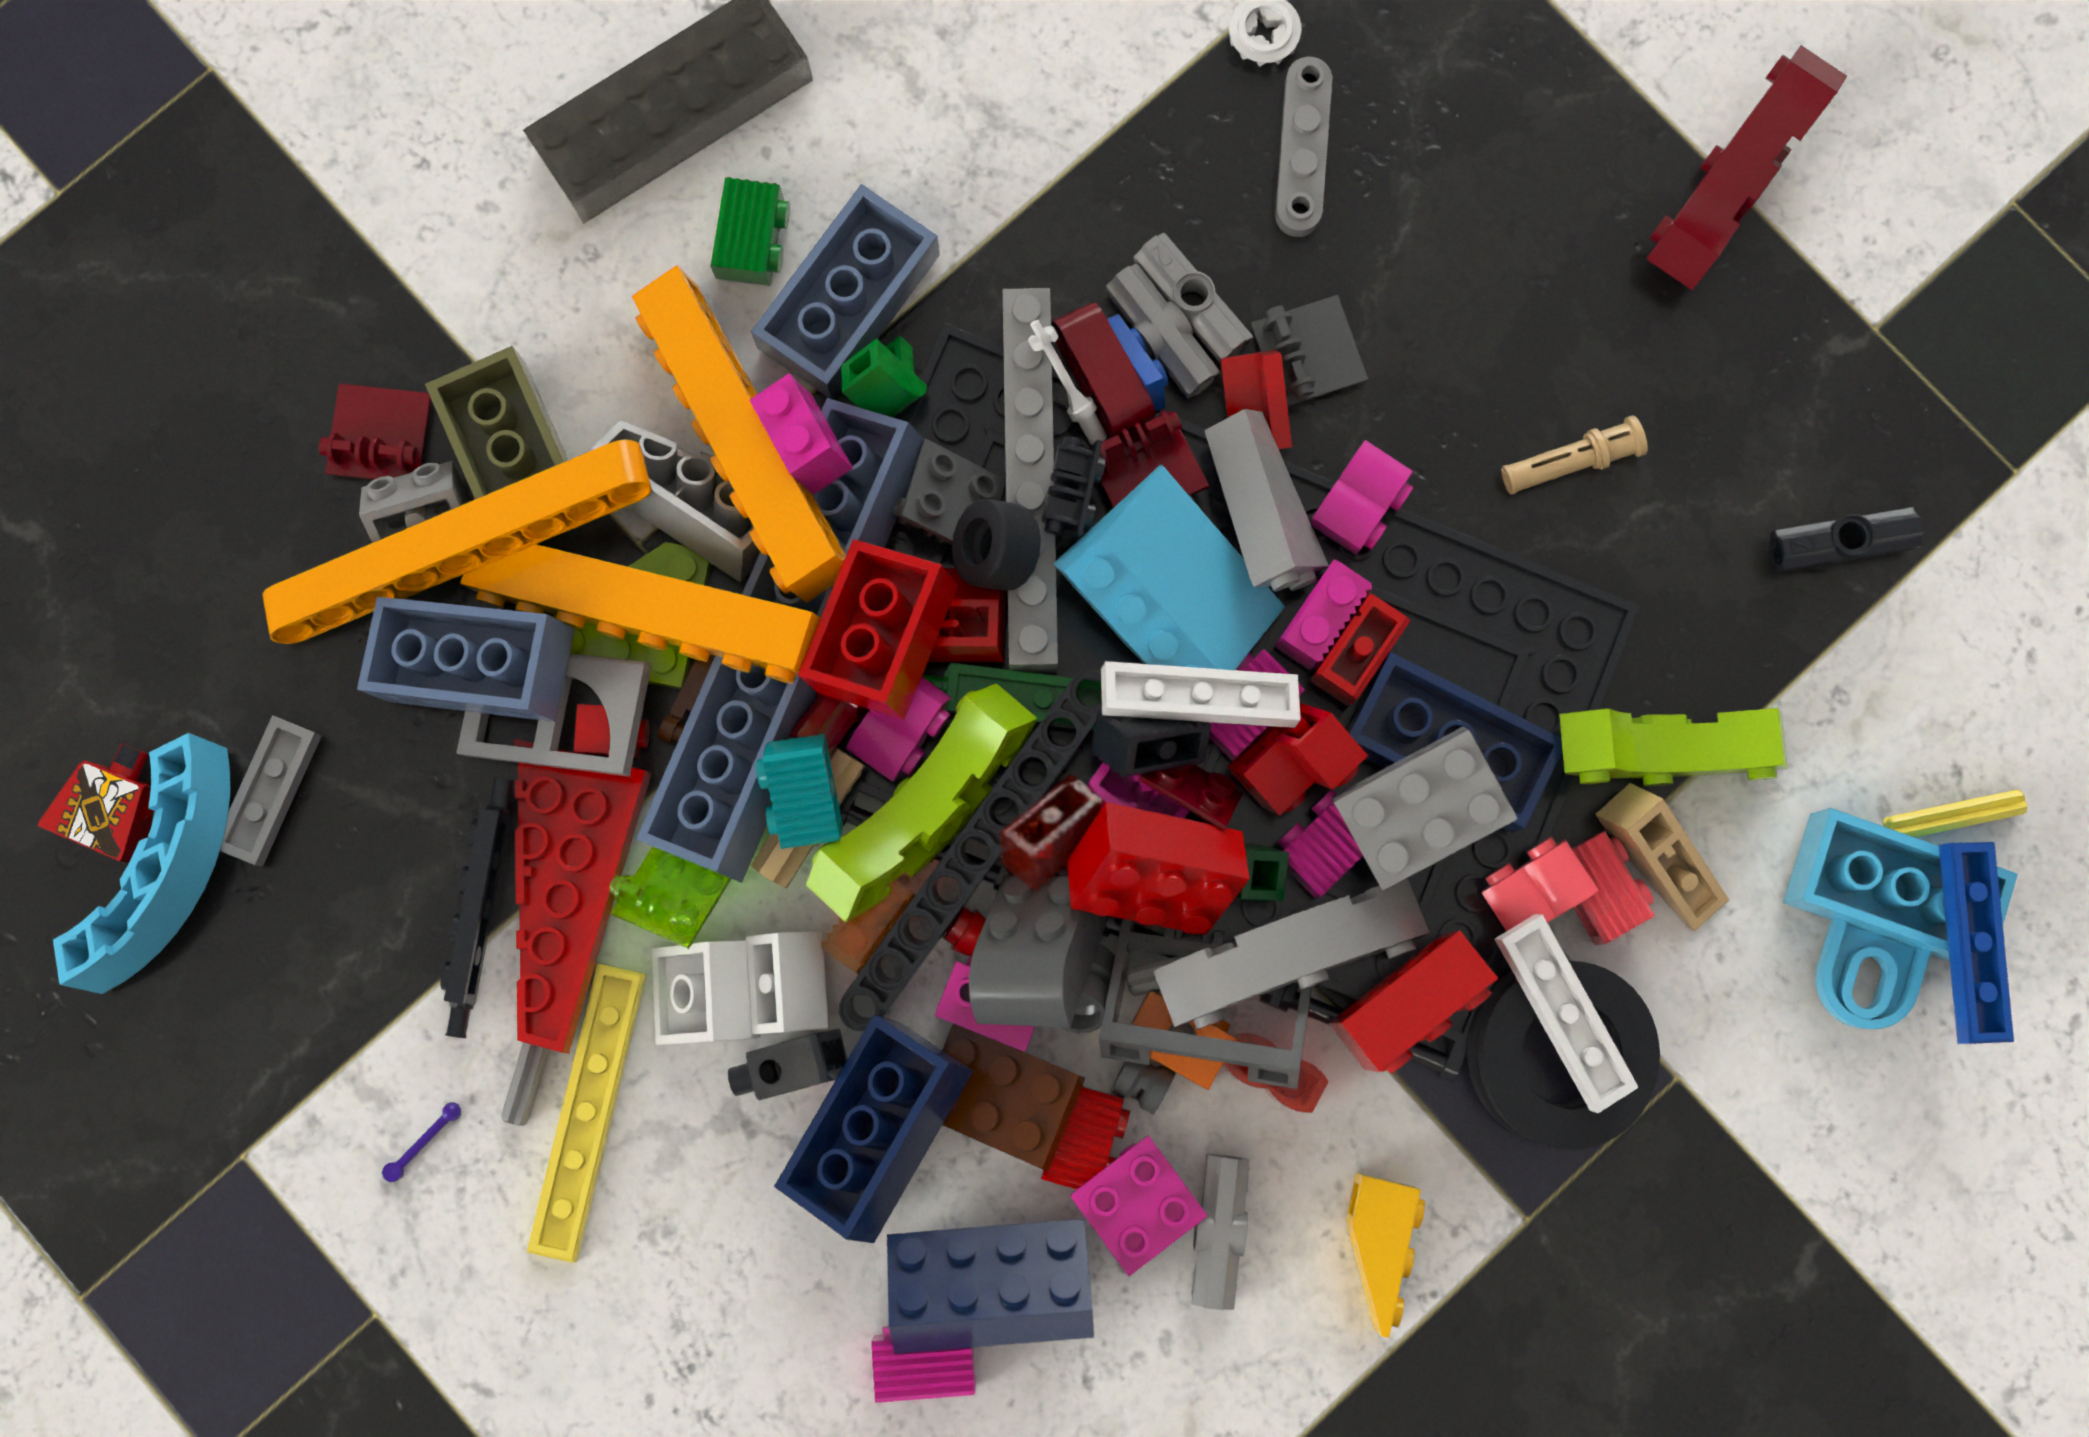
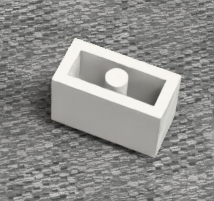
(787, 982)

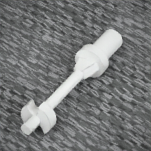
(1081, 408)

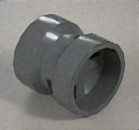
(1143, 1083)

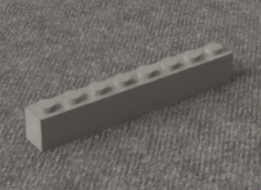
(1028, 474)

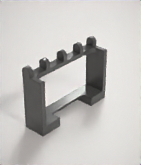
(1136, 1043)

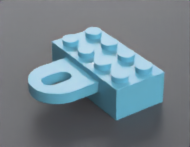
(1881, 905)

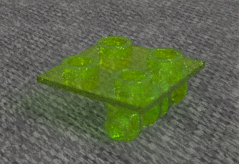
(668, 896)

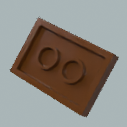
(1011, 1098)

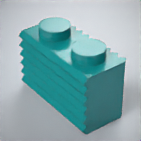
(801, 791)

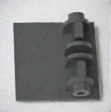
(1314, 348)
(943, 489)

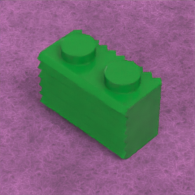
(749, 231)

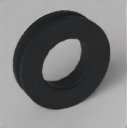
(1498, 1072)

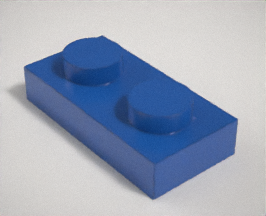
(1150, 372)

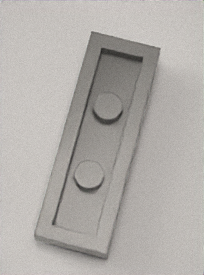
(268, 790)

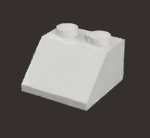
(701, 993)

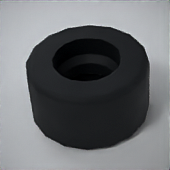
(996, 545)

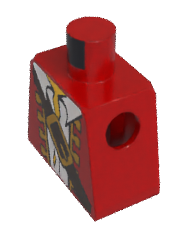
(104, 806)

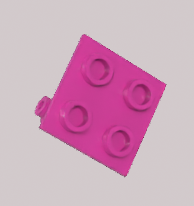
(1138, 1205)

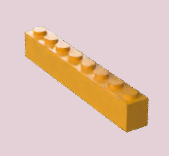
(719, 394)
(650, 606)

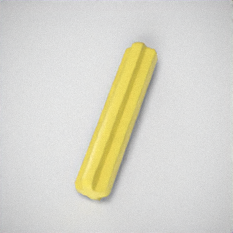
(1959, 814)

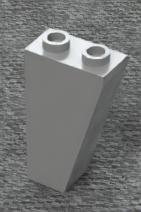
(1264, 504)

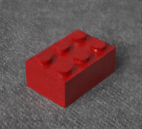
(878, 629)
(1156, 869)
(1414, 1003)

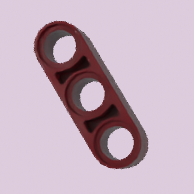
(1103, 369)

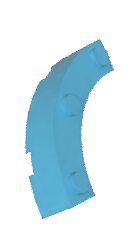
(164, 873)

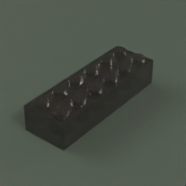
(669, 104)

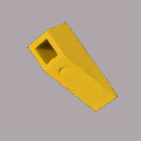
(1380, 1232)

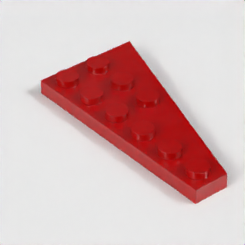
(567, 853)

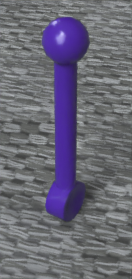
(395, 1170)

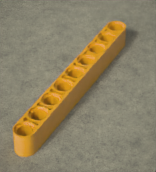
(457, 541)

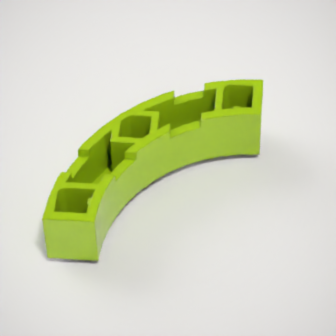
(1662, 747)
(924, 808)

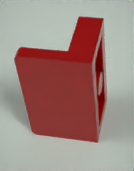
(1258, 384)

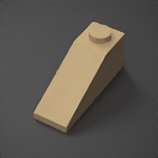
(1663, 854)

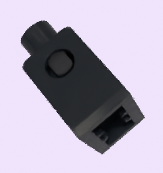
(802, 1061)

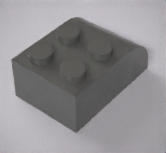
(1032, 956)

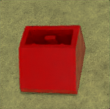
(972, 625)

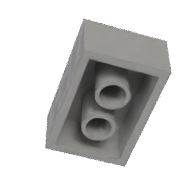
(1424, 807)

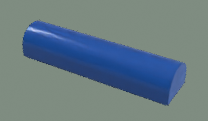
(1976, 943)

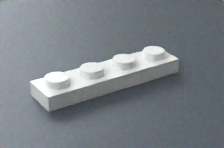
(1200, 694)
(1566, 1013)

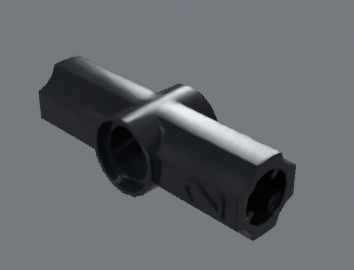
(1870, 537)

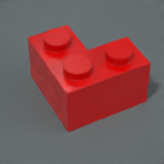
(1289, 760)

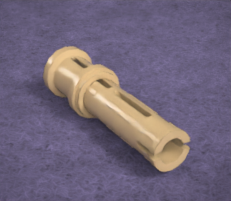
(1595, 450)

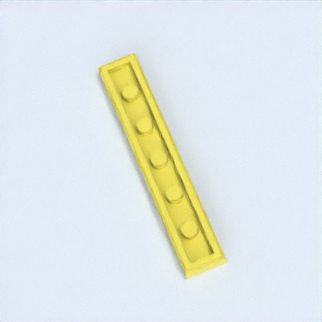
(586, 1113)

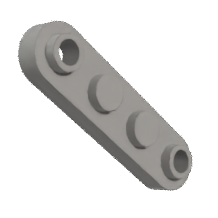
(1303, 146)

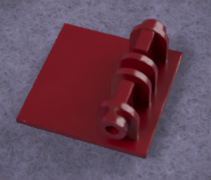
(376, 432)
(1143, 449)
(1206, 794)

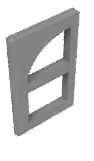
(622, 690)

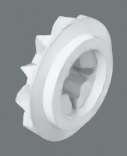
(1272, 14)

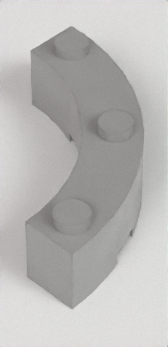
(1291, 951)

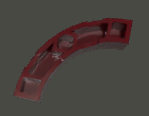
(1744, 167)

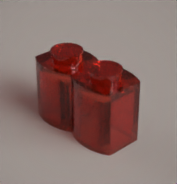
(1310, 1084)

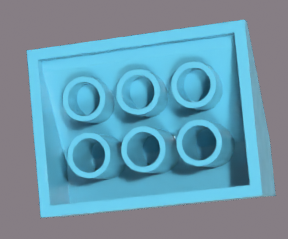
(1169, 580)

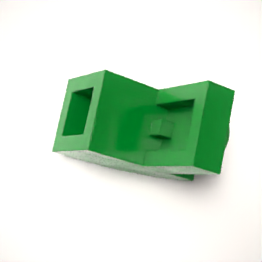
(882, 378)

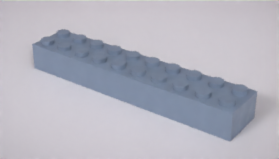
(710, 792)

